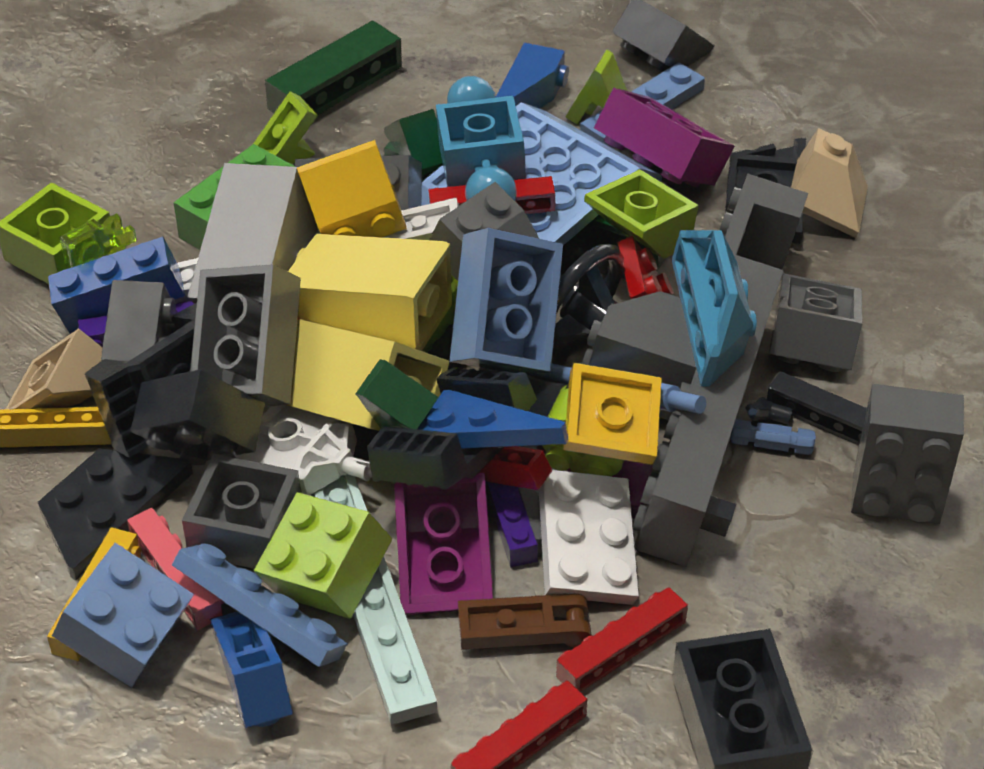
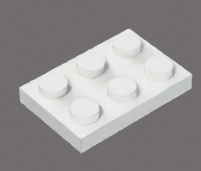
(588, 537)

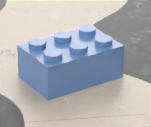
(506, 302)

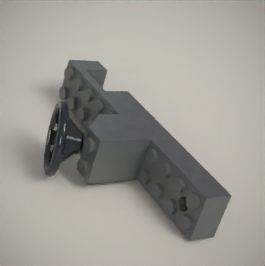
(653, 340)

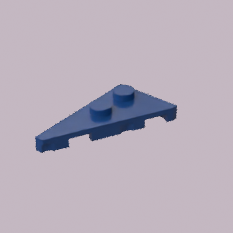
(490, 423)

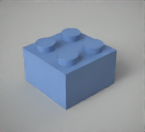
(122, 614)

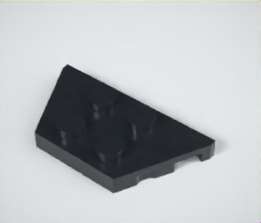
(767, 164)
(102, 497)

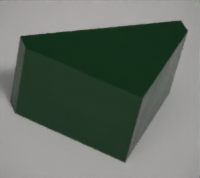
(417, 138)
(395, 397)

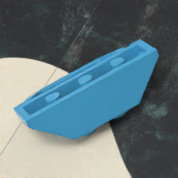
(712, 301)

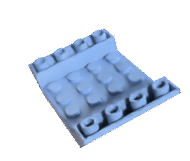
(574, 162)

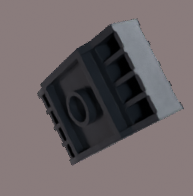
(118, 384)
(436, 456)

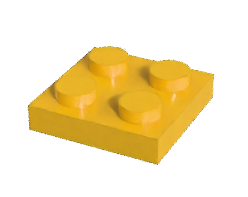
(613, 413)

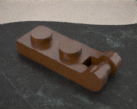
(523, 621)

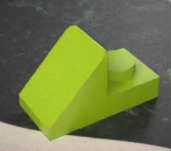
(597, 88)
(286, 128)

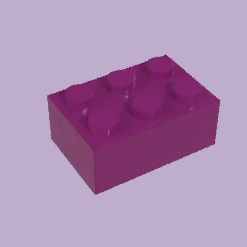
(663, 138)

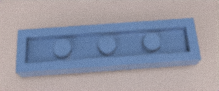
(667, 88)
(267, 609)

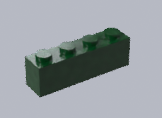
(338, 69)

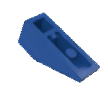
(535, 75)
(252, 670)

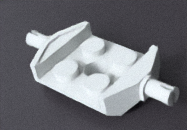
(308, 443)

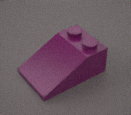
(442, 545)

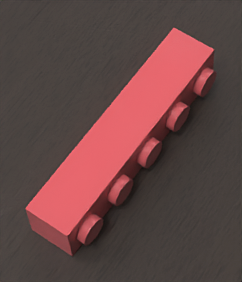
(160, 551)

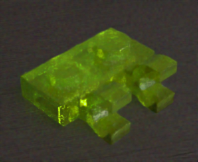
(92, 239)

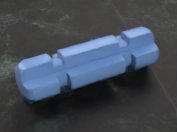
(773, 437)

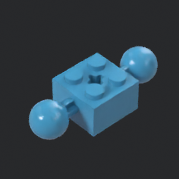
(480, 138)

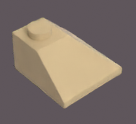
(833, 182)
(58, 375)

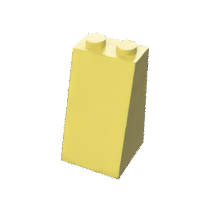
(375, 286)
(335, 363)

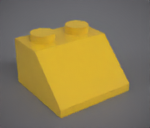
(352, 193)

